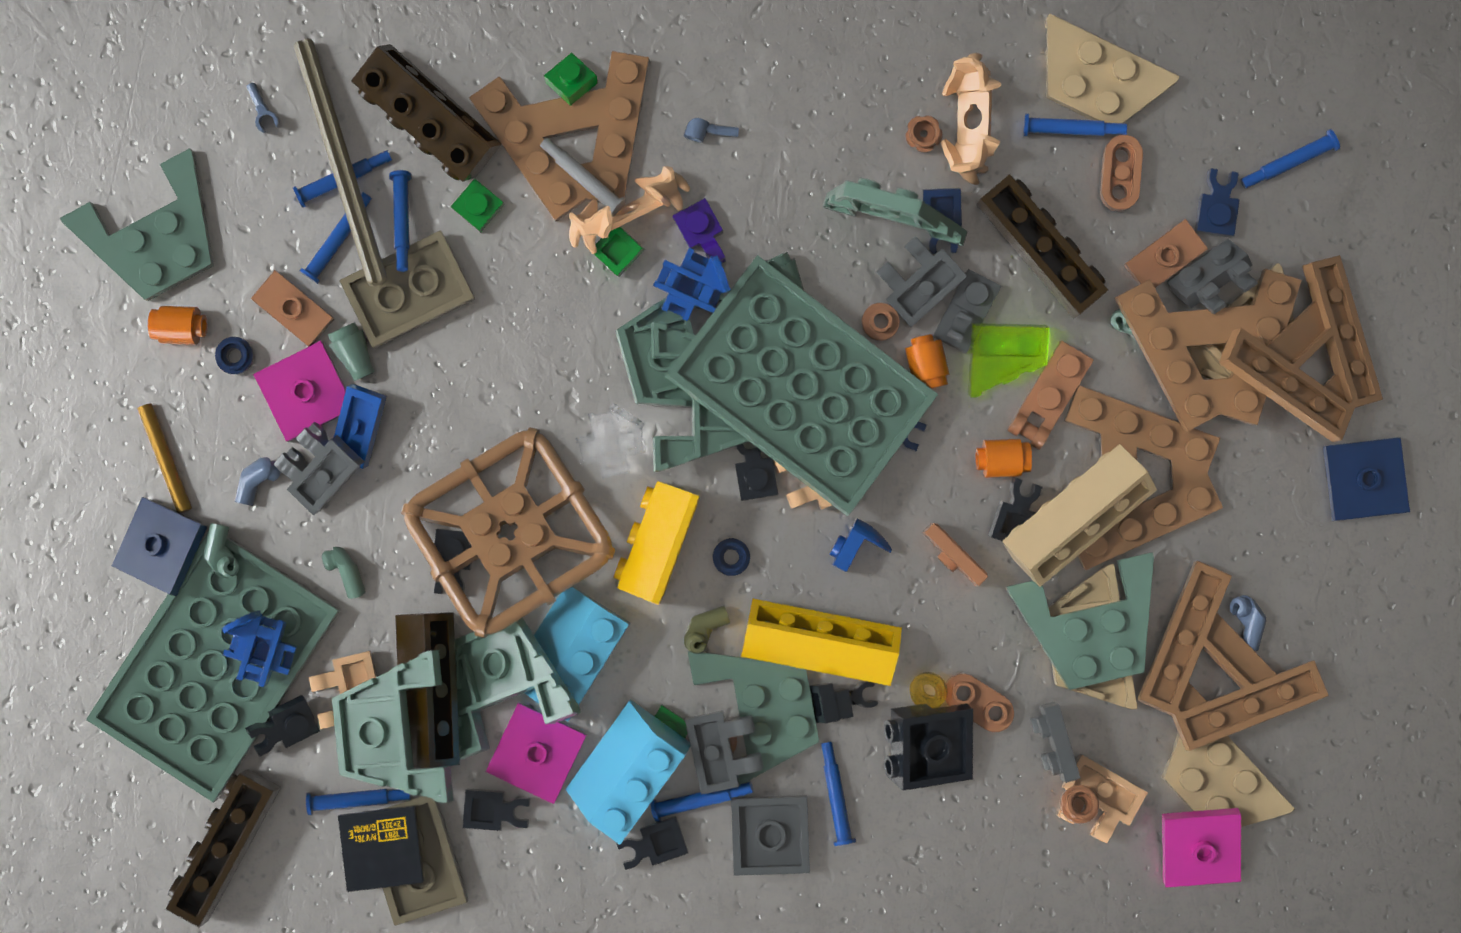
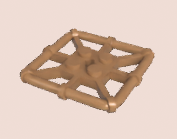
(501, 556)

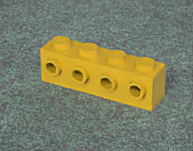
(819, 645)

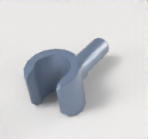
(261, 108)
(697, 129)

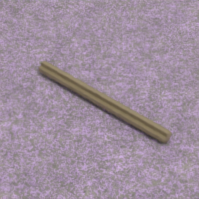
(340, 162)

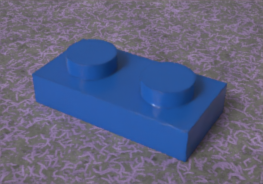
(360, 420)

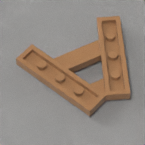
(610, 109)
(1166, 336)
(1275, 366)
(1135, 429)
(1197, 627)

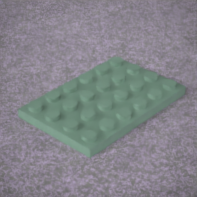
(801, 385)
(179, 693)

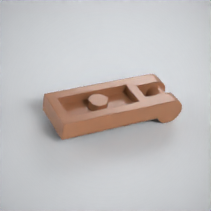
(1051, 393)

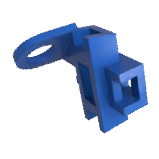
(684, 290)
(269, 649)

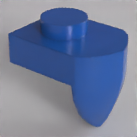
(846, 548)

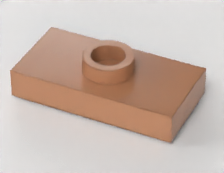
(1166, 255)
(292, 308)
(954, 556)

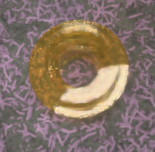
(919, 695)

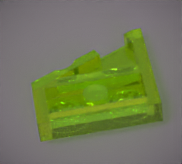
(1004, 352)

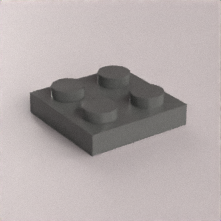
(770, 835)

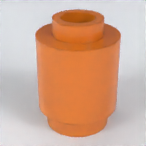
(177, 325)
(928, 361)
(1004, 458)

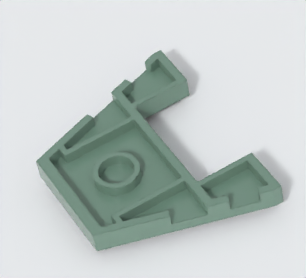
(898, 207)
(159, 247)
(648, 374)
(708, 431)
(1098, 640)
(498, 670)
(773, 695)
(375, 731)

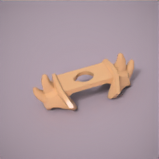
(973, 146)
(658, 191)

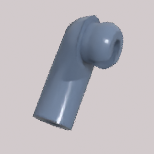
(252, 477)
(1251, 617)

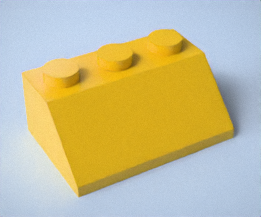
(656, 541)

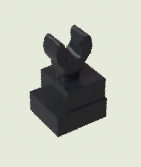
(836, 704)

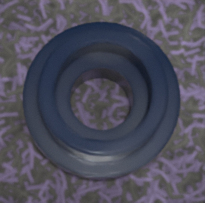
(222, 355)
(740, 548)

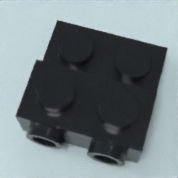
(929, 745)

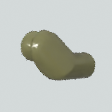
(701, 626)

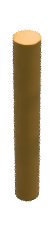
(164, 458)

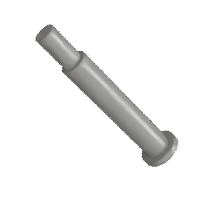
(584, 177)

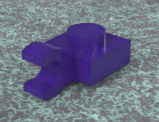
(700, 228)

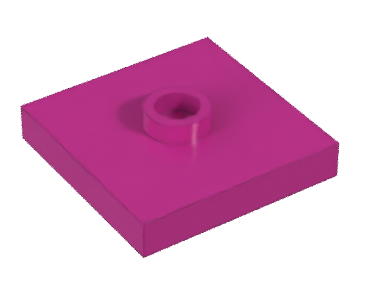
(302, 390)
(536, 753)
(1201, 847)

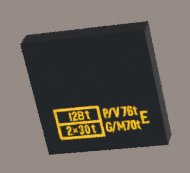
(381, 848)

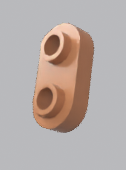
(1121, 174)
(981, 700)

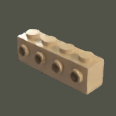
(1079, 515)

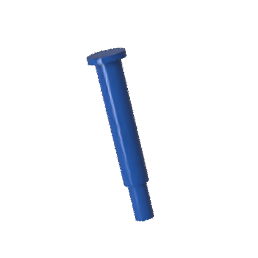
(1072, 127)
(1293, 159)
(328, 182)
(401, 216)
(330, 246)
(836, 796)
(353, 799)
(696, 800)

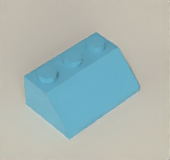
(578, 640)
(626, 771)

